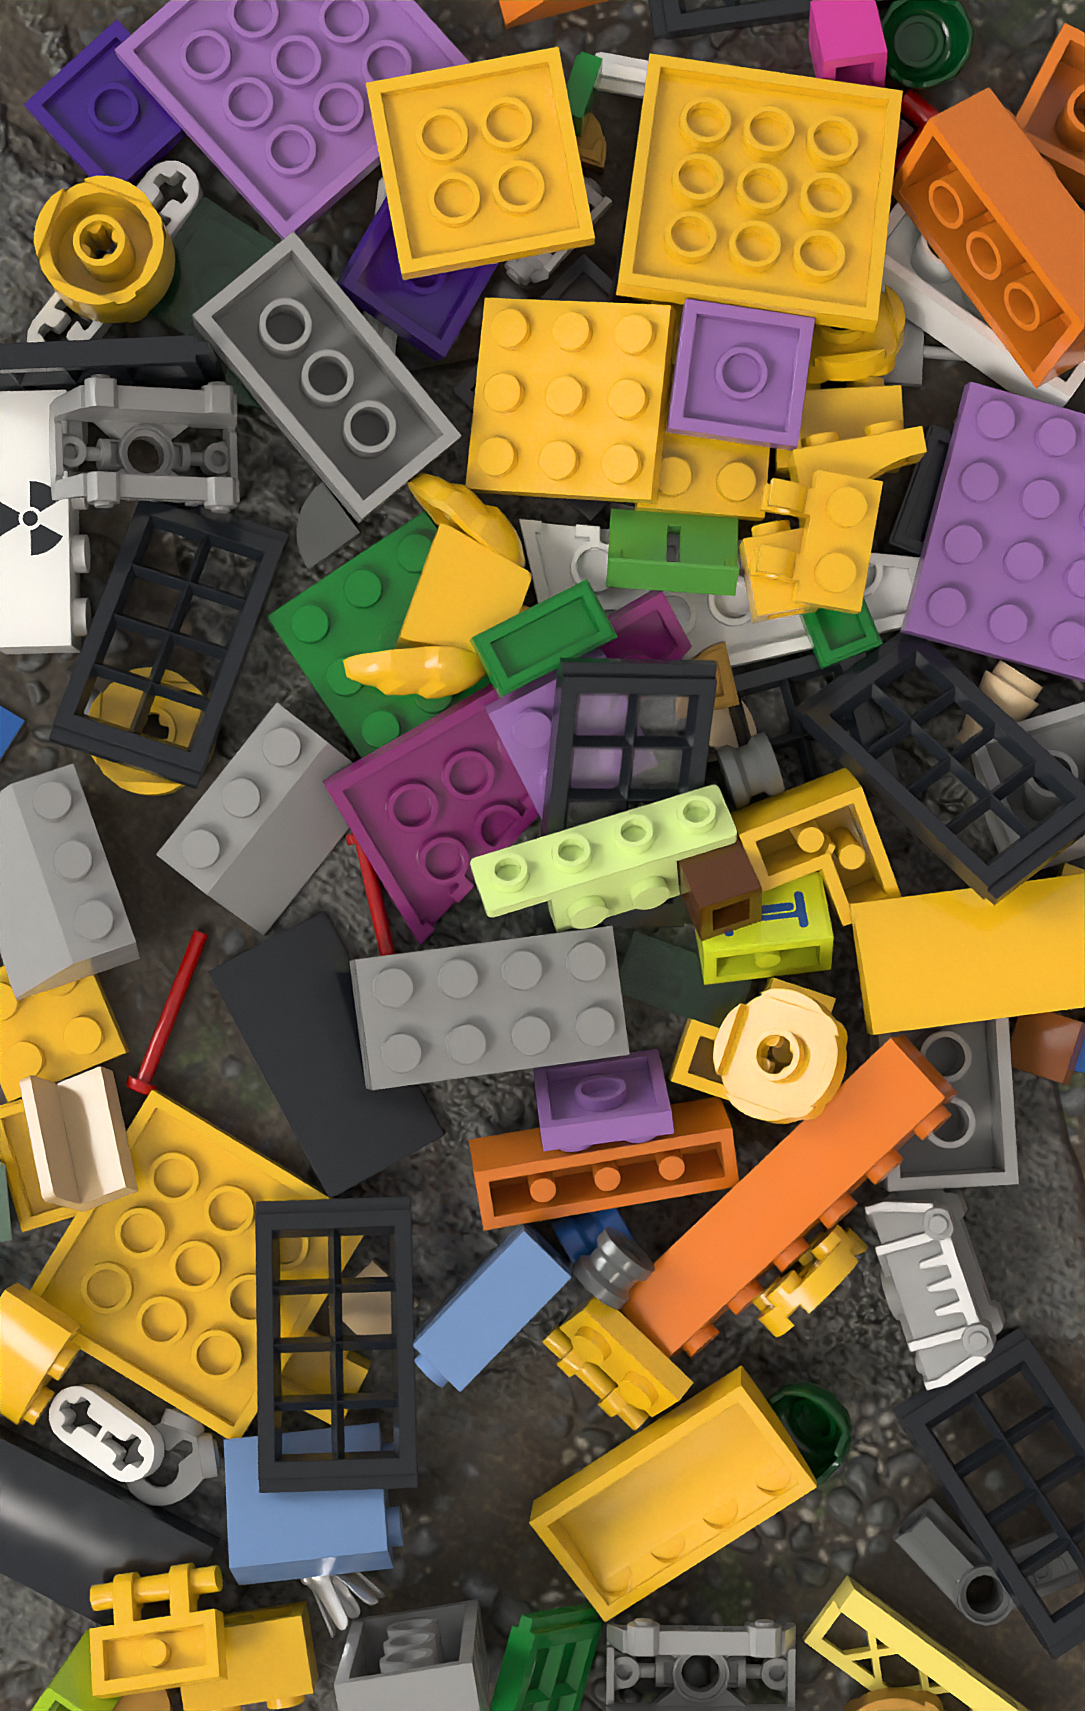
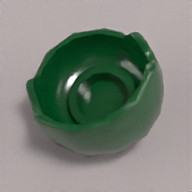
(926, 42)
(815, 1424)

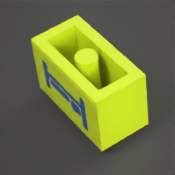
(788, 940)

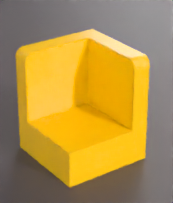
(310, 1375)

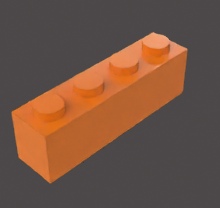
(528, 1185)

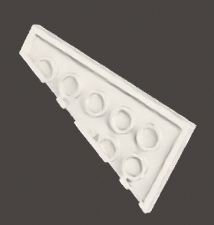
(570, 554)

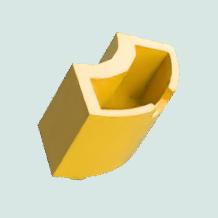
(32, 1351)

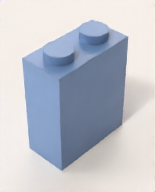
(490, 1307)
(306, 1531)

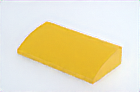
(971, 961)
(672, 1494)

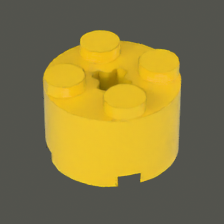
(92, 217)

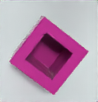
(847, 42)

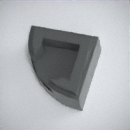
(323, 528)

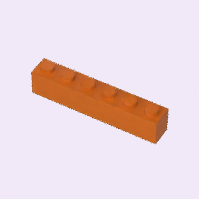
(787, 1196)

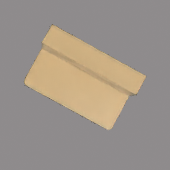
(79, 1139)

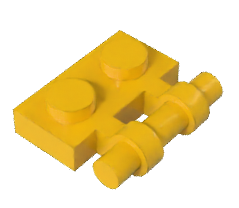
(616, 1363)
(159, 1651)

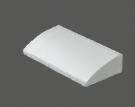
(945, 312)

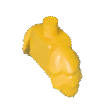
(466, 587)

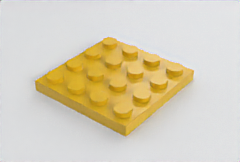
(761, 191)
(173, 1267)

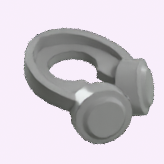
(196, 1467)

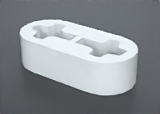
(98, 1444)

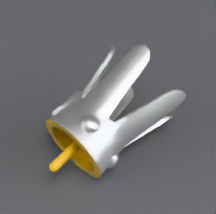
(337, 1600)

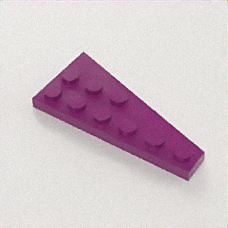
(452, 788)

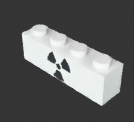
(38, 535)

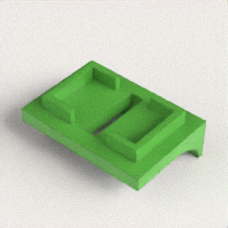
(705, 552)

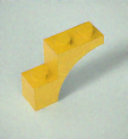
(878, 452)

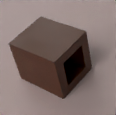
(720, 890)

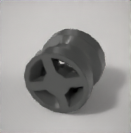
(749, 770)
(613, 1268)

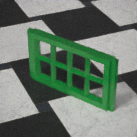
(549, 1632)

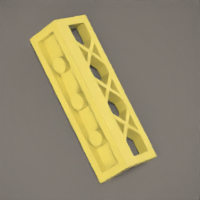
(908, 1641)

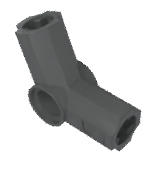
(955, 1560)

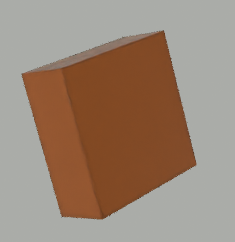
(1047, 1045)

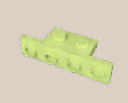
(606, 863)

